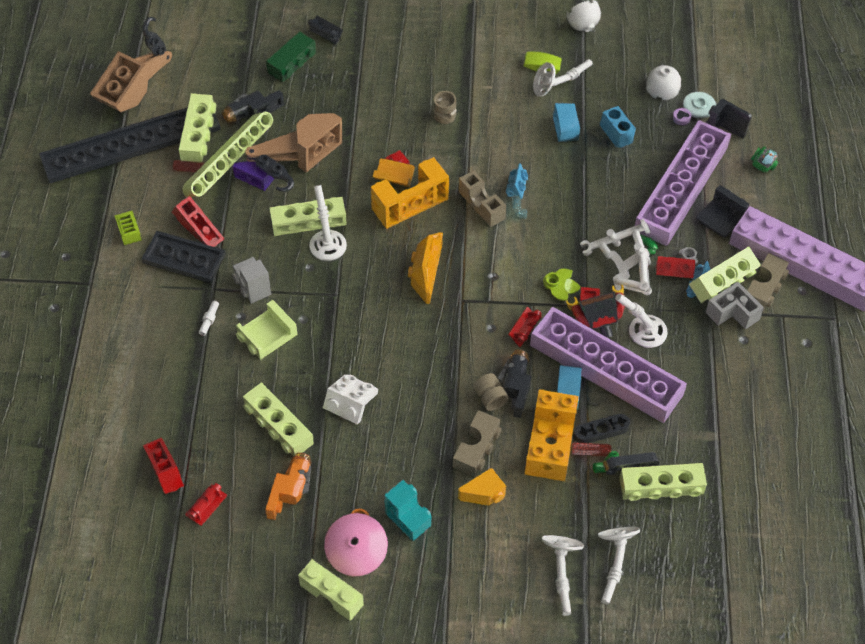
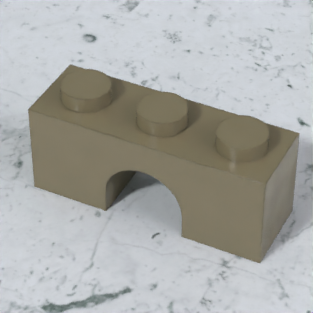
(489, 208)
(772, 271)
(471, 457)

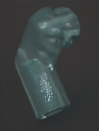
(516, 204)

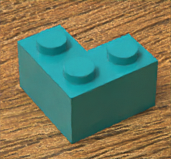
(405, 512)

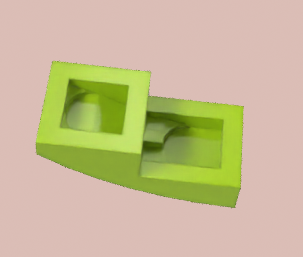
(534, 60)

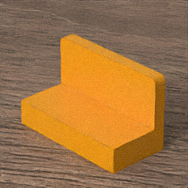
(394, 172)

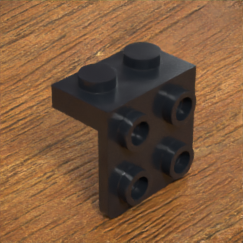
(730, 118)
(723, 212)

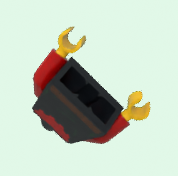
(599, 311)

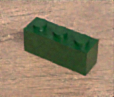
(291, 56)

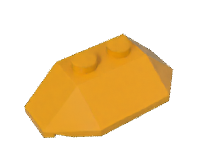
(425, 265)

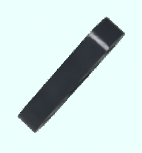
(595, 435)
(615, 464)

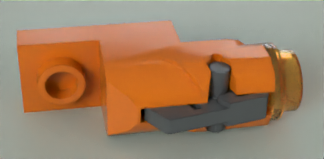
(291, 486)

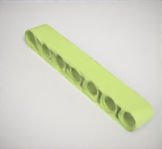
(221, 156)

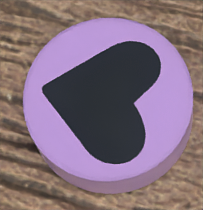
(681, 116)

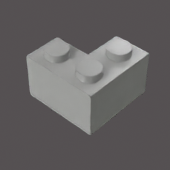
(252, 279)
(737, 303)

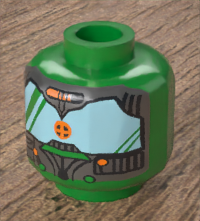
(764, 159)

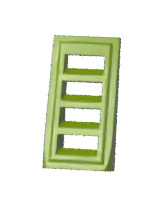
(129, 237)

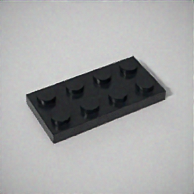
(183, 256)

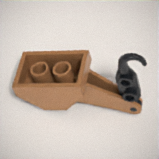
(127, 78)
(312, 141)

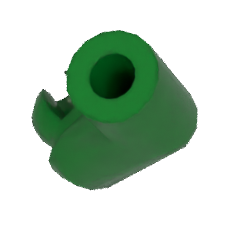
(651, 245)
(598, 467)

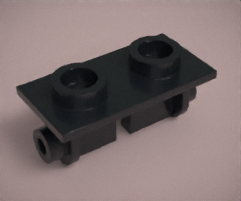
(325, 29)

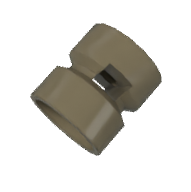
(444, 107)
(492, 393)

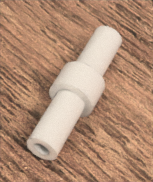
(208, 318)

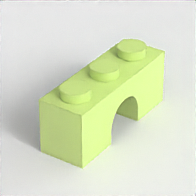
(342, 596)

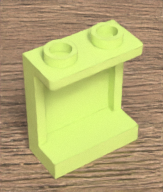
(267, 331)

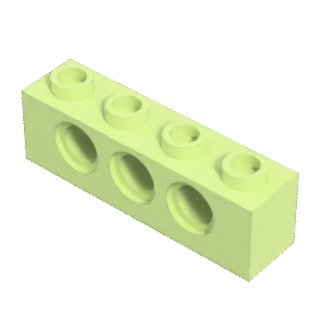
(196, 128)
(304, 216)
(725, 274)
(262, 397)
(670, 474)

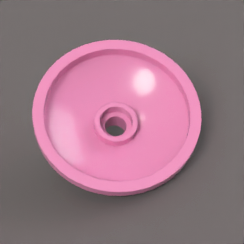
(359, 558)

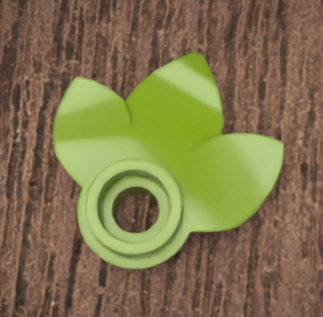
(562, 284)

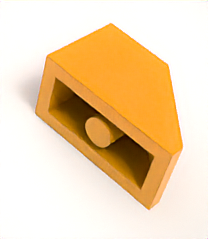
(483, 489)

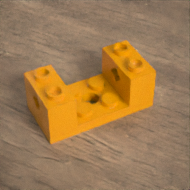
(430, 191)
(552, 419)

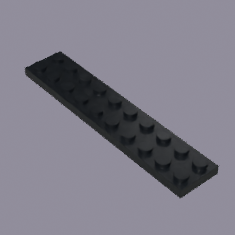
(116, 145)

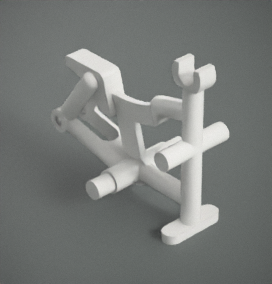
(641, 257)

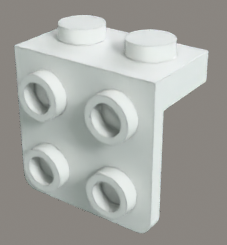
(348, 397)

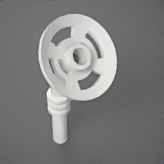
(548, 78)
(327, 238)
(648, 328)
(620, 538)
(561, 548)

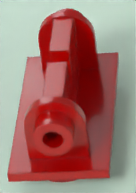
(675, 267)
(524, 325)
(206, 504)

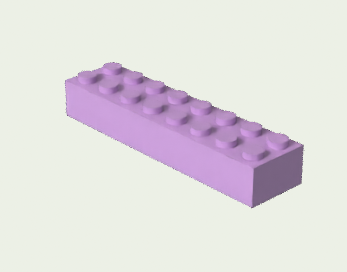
(683, 182)
(807, 256)
(608, 364)

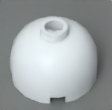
(584, 16)
(663, 82)

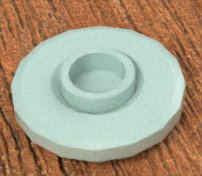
(699, 104)

